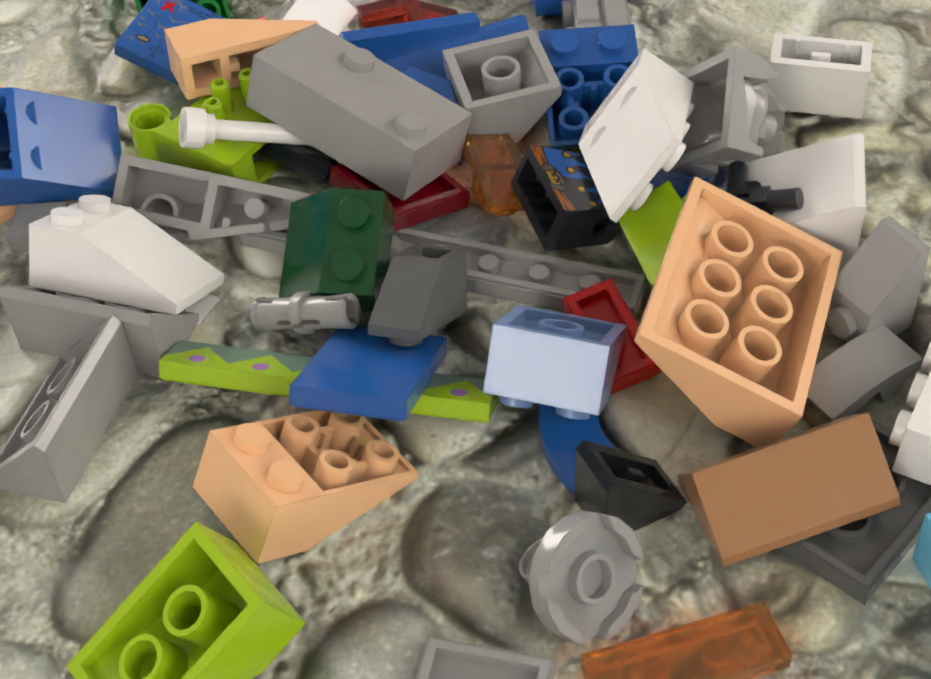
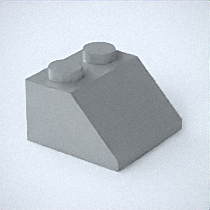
(503, 83)

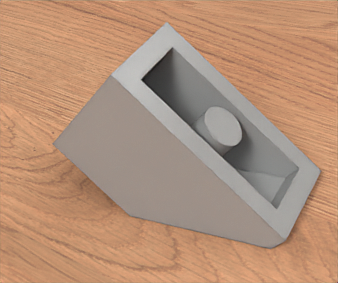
(879, 283)

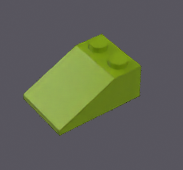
(193, 617)

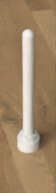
(199, 128)

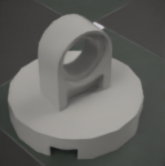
(584, 576)

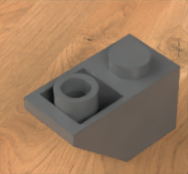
(420, 294)

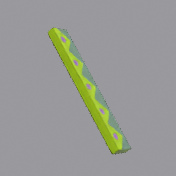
(274, 372)

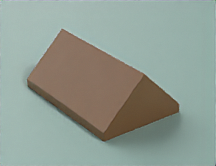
(791, 488)

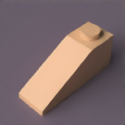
(221, 49)

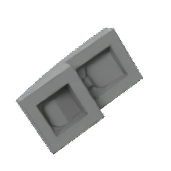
(860, 370)

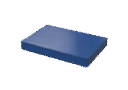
(367, 375)

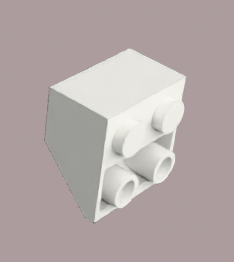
(821, 74)

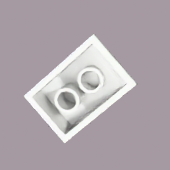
(116, 258)

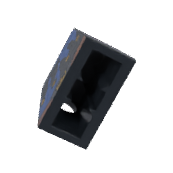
(561, 199)

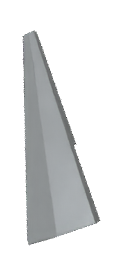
(200, 203)

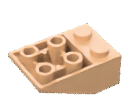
(297, 479)

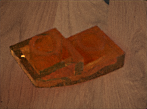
(493, 165)

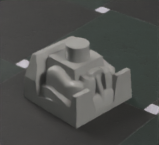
(727, 112)

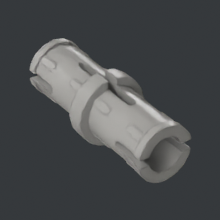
(305, 312)

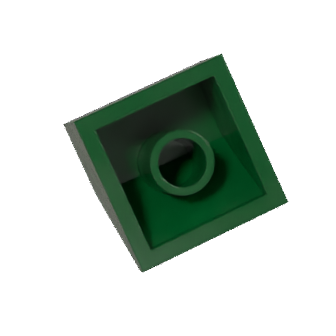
(339, 244)

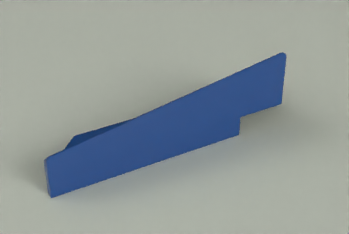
(422, 41)

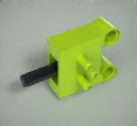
(158, 139)

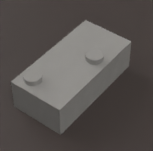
(358, 110)

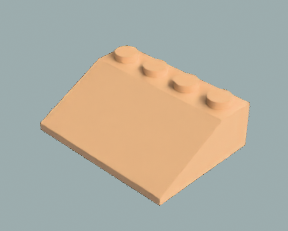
(739, 313)

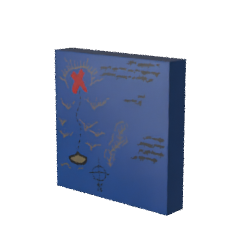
(145, 39)

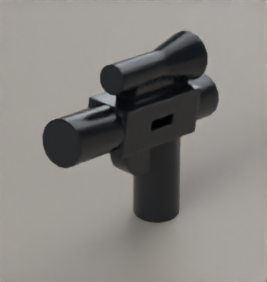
(758, 195)

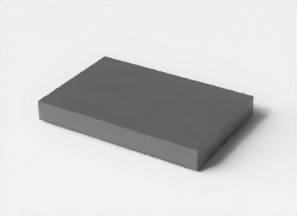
(869, 549)

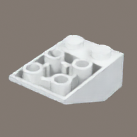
(637, 132)

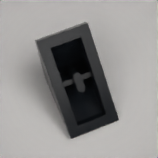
(623, 485)

